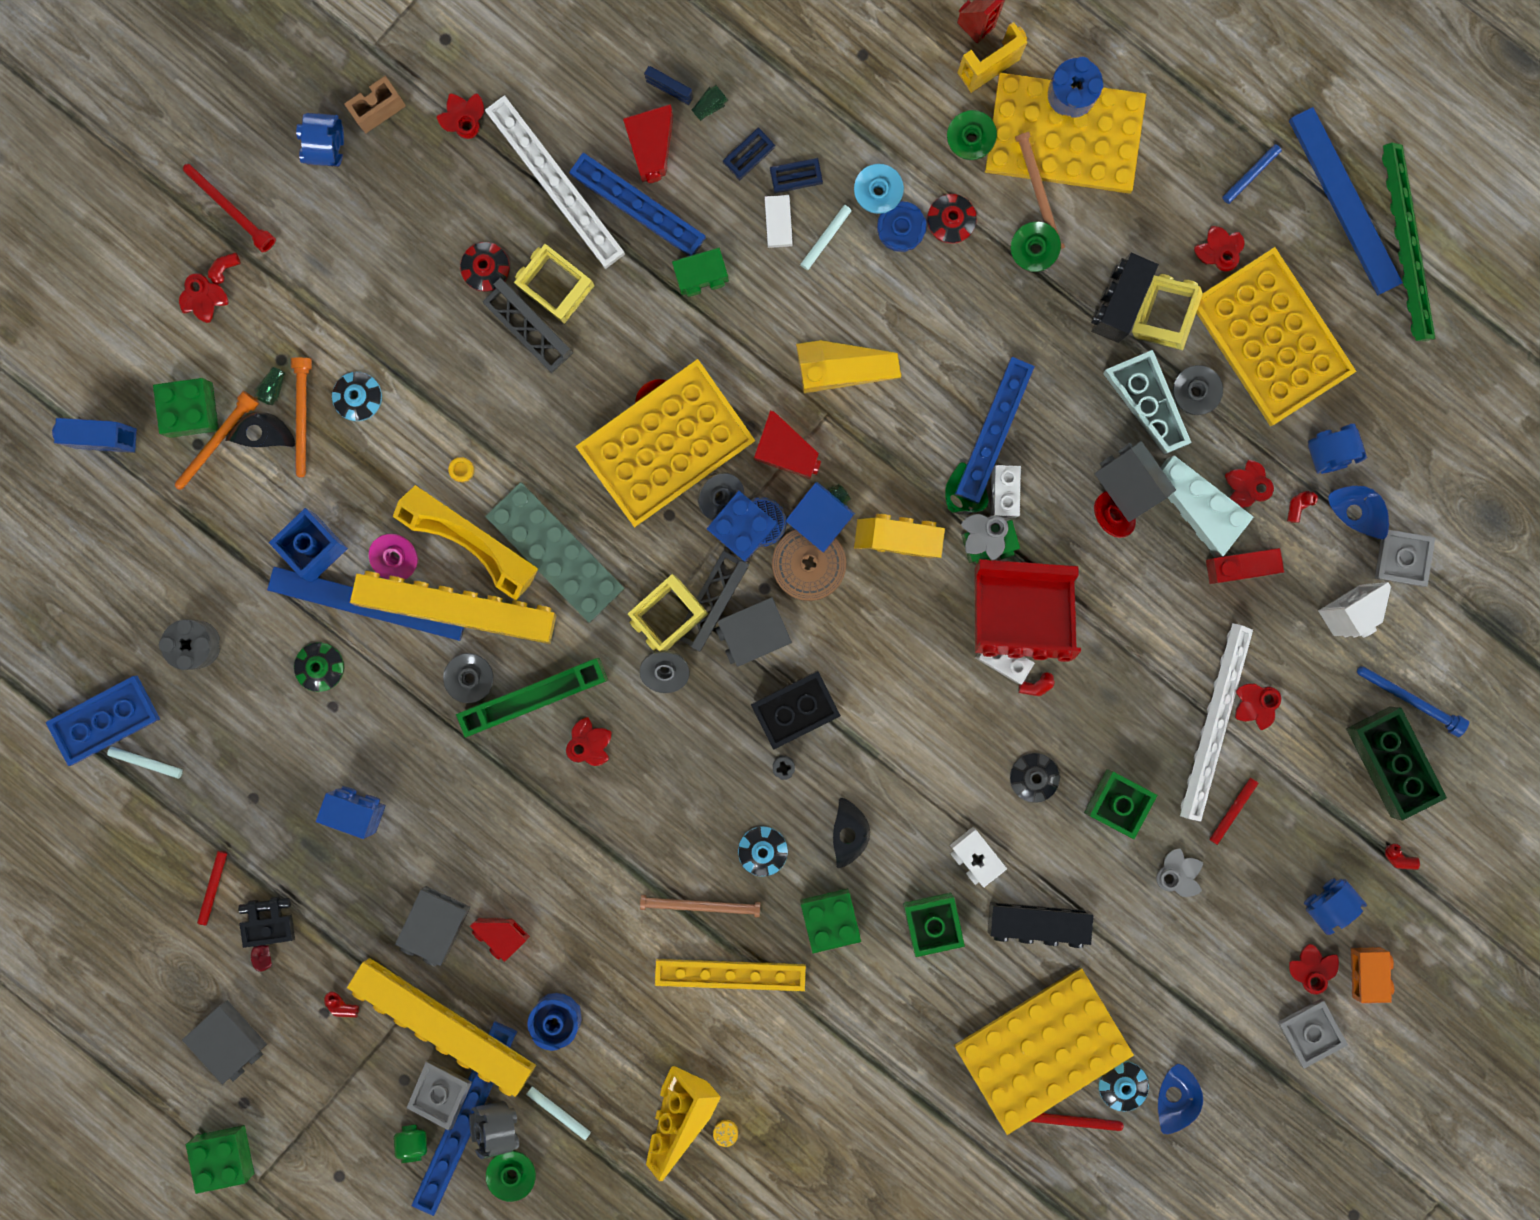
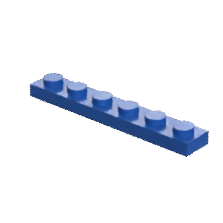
(637, 205)
(994, 430)

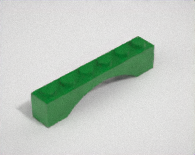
(532, 697)

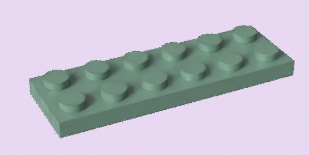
(555, 552)

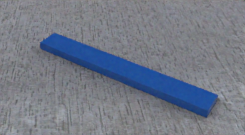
(1345, 201)
(339, 597)
(455, 1140)

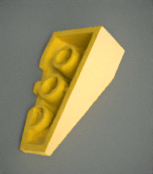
(838, 365)
(683, 1114)

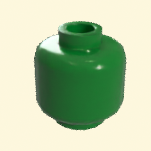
(410, 1144)

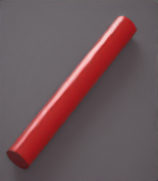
(1233, 811)
(212, 888)

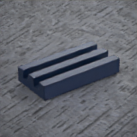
(668, 85)
(734, 168)
(799, 184)

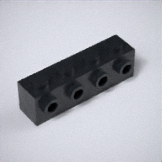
(1040, 924)

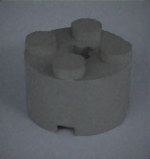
(176, 644)
(493, 1129)

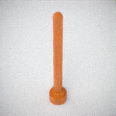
(301, 369)
(245, 403)

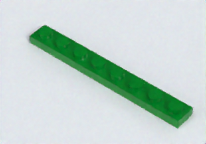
(1407, 234)

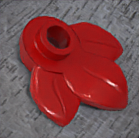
(462, 113)
(1220, 245)
(203, 300)
(1245, 484)
(1254, 707)
(592, 742)
(1314, 965)

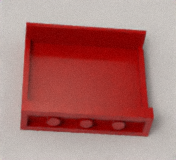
(1025, 610)

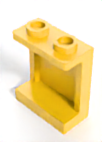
(978, 73)

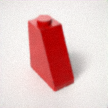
(650, 141)
(786, 449)

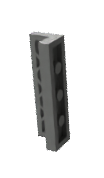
(531, 317)
(722, 601)

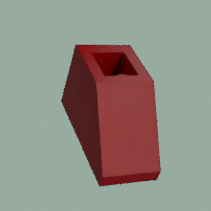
(500, 934)

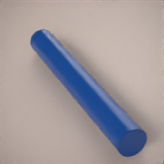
(1251, 174)

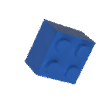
(742, 526)
(308, 545)
(351, 812)

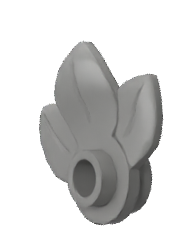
(981, 536)
(1182, 871)

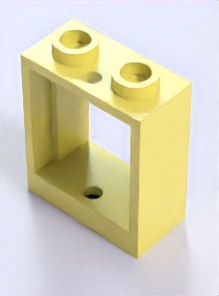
(572, 300)
(1162, 336)
(639, 624)

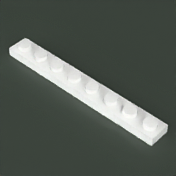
(555, 182)
(1216, 722)

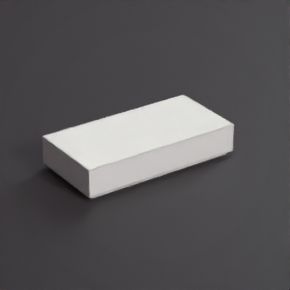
(778, 221)

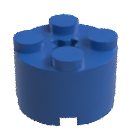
(1087, 82)
(320, 139)
(1337, 449)
(1335, 906)
(540, 1021)

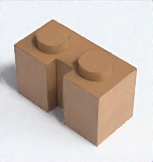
(376, 106)

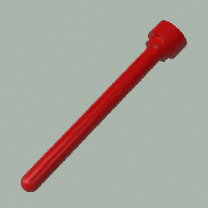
(262, 239)
(1076, 1121)

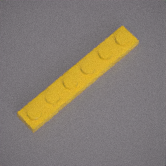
(730, 975)

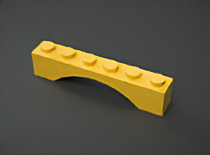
(426, 514)

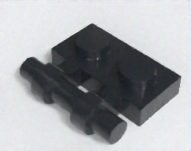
(266, 930)

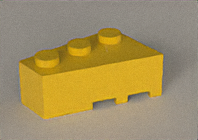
(899, 536)

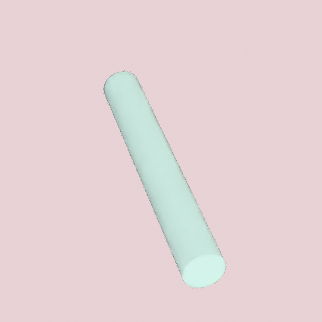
(826, 237)
(145, 762)
(558, 1113)

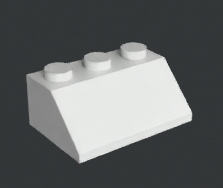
(1357, 611)

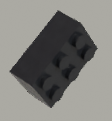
(1123, 297)
(795, 709)

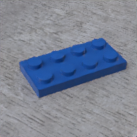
(102, 720)

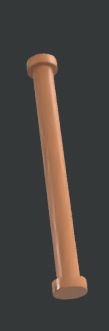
(1034, 174)
(700, 906)

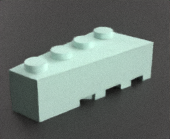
(1150, 400)
(1208, 510)

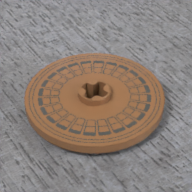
(811, 583)

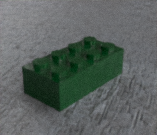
(1396, 763)

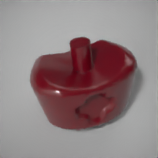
(261, 958)

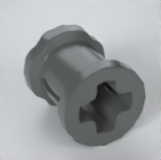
(788, 761)

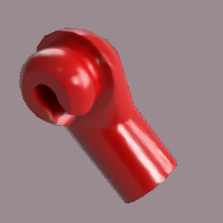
(219, 266)
(1299, 503)
(1040, 687)
(1398, 860)
(338, 1007)

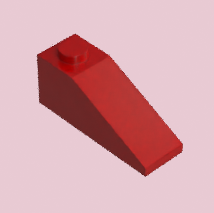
(979, 17)
(1244, 566)

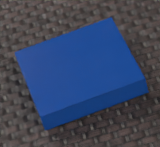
(820, 517)

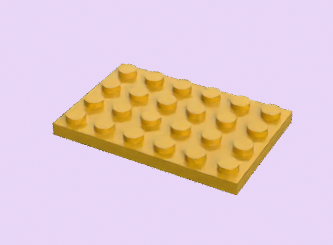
(1078, 151)
(1273, 337)
(665, 443)
(1043, 1050)

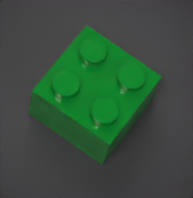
(185, 407)
(1120, 804)
(830, 920)
(933, 924)
(220, 1159)

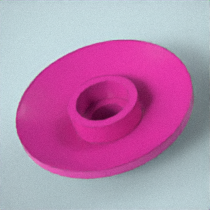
(384, 561)

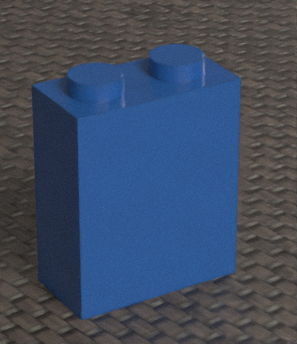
(94, 435)

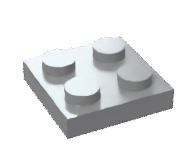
(1405, 558)
(1312, 1033)
(439, 1095)

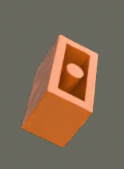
(1372, 975)

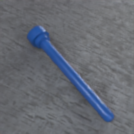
(1455, 724)

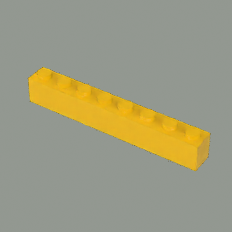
(453, 608)
(441, 1027)

